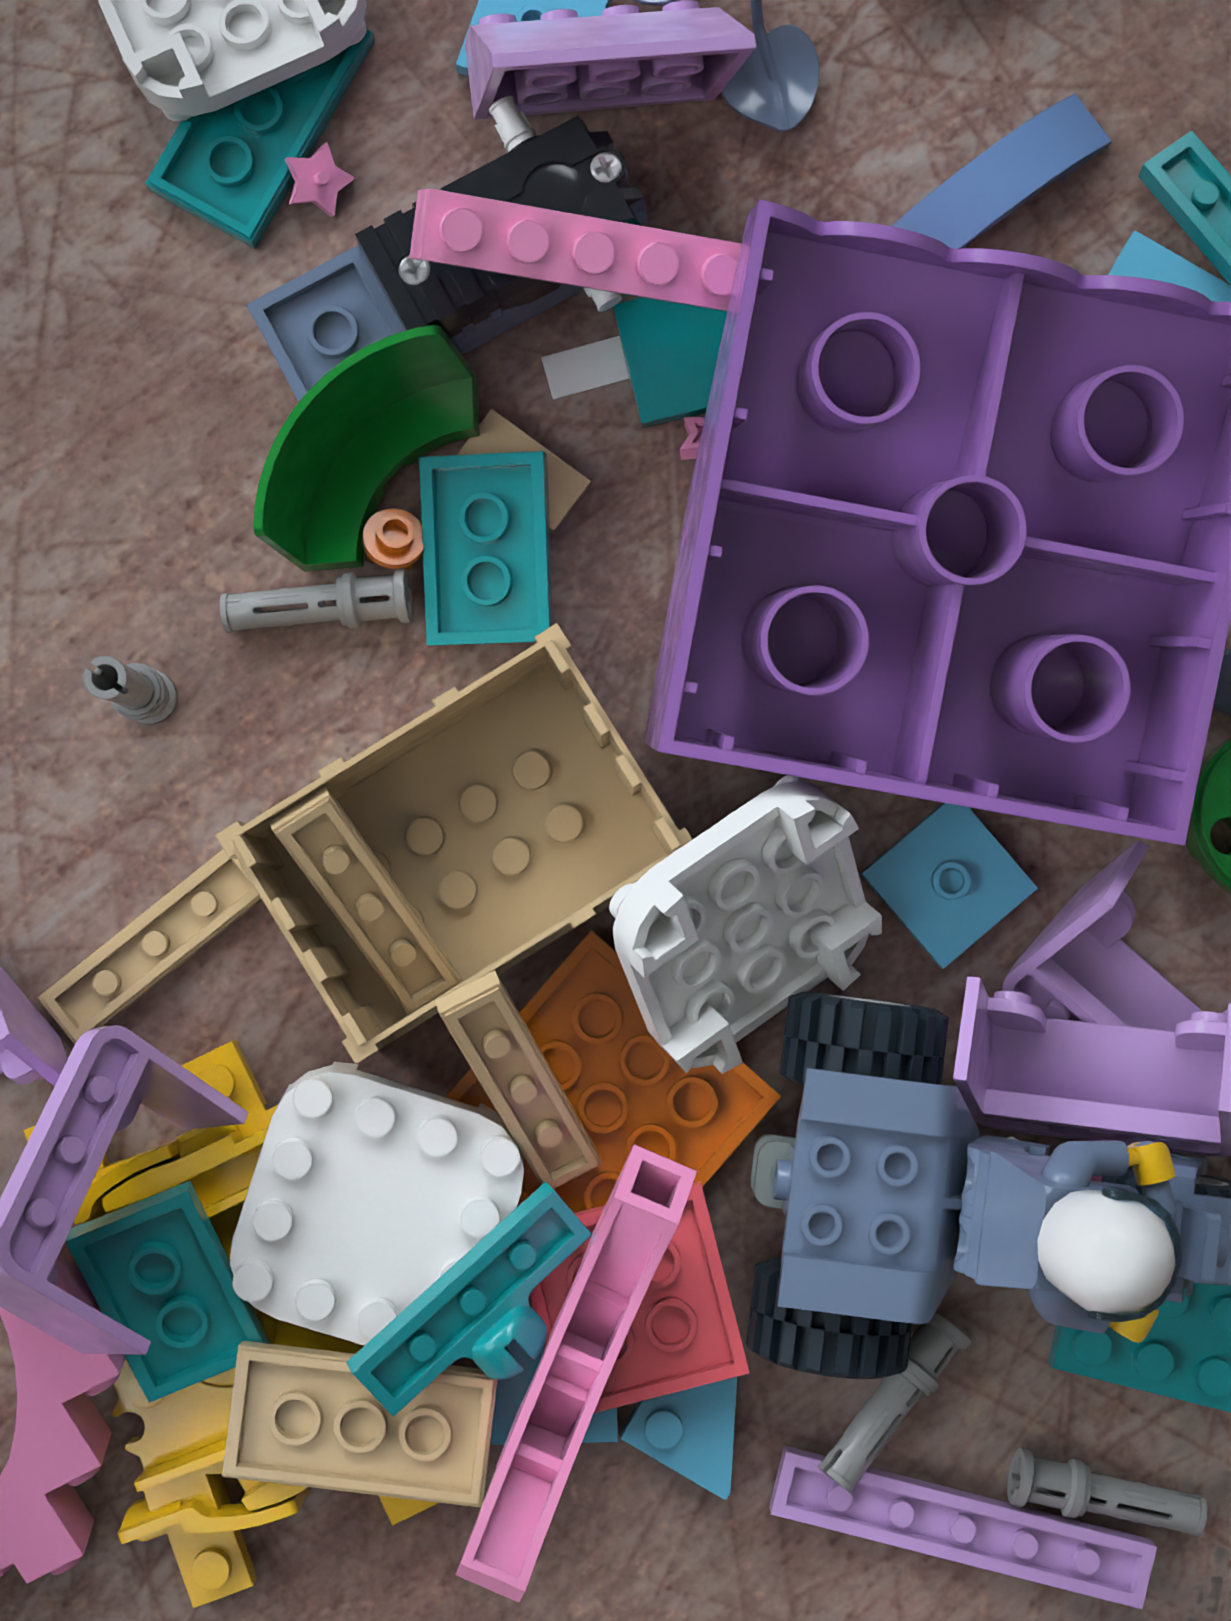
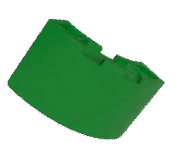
(353, 436)

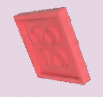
(684, 1324)

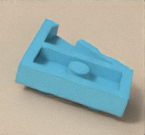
(689, 1433)

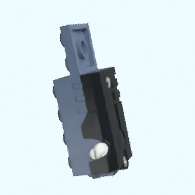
(383, 292)

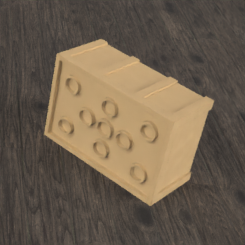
(493, 818)

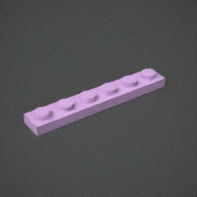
(967, 1529)

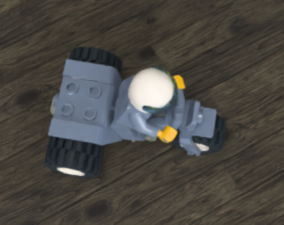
(901, 1194)

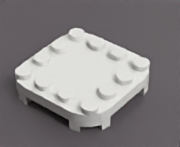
(216, 52)
(743, 922)
(367, 1199)

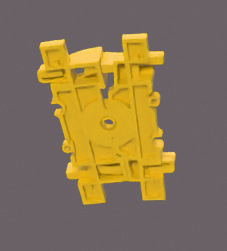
(189, 1428)

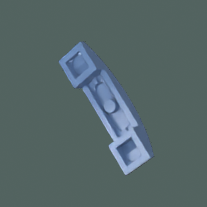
(1008, 174)

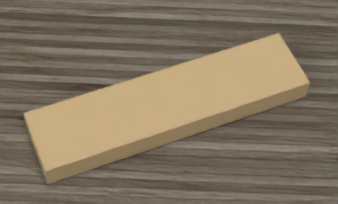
(365, 899)
(151, 946)
(518, 1080)

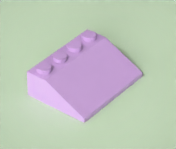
(604, 59)

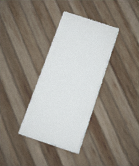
(585, 367)

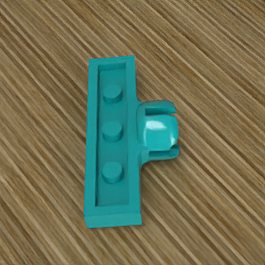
(1196, 195)
(475, 1306)

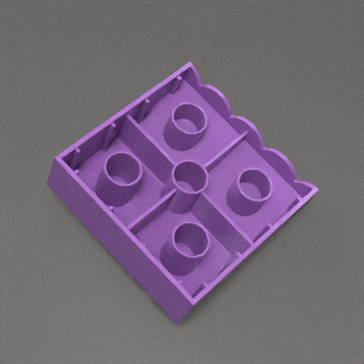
(956, 530)

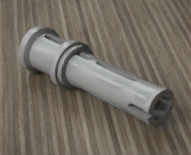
(244, 609)
(132, 689)
(880, 1417)
(1078, 1490)

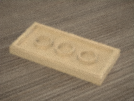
(315, 1425)

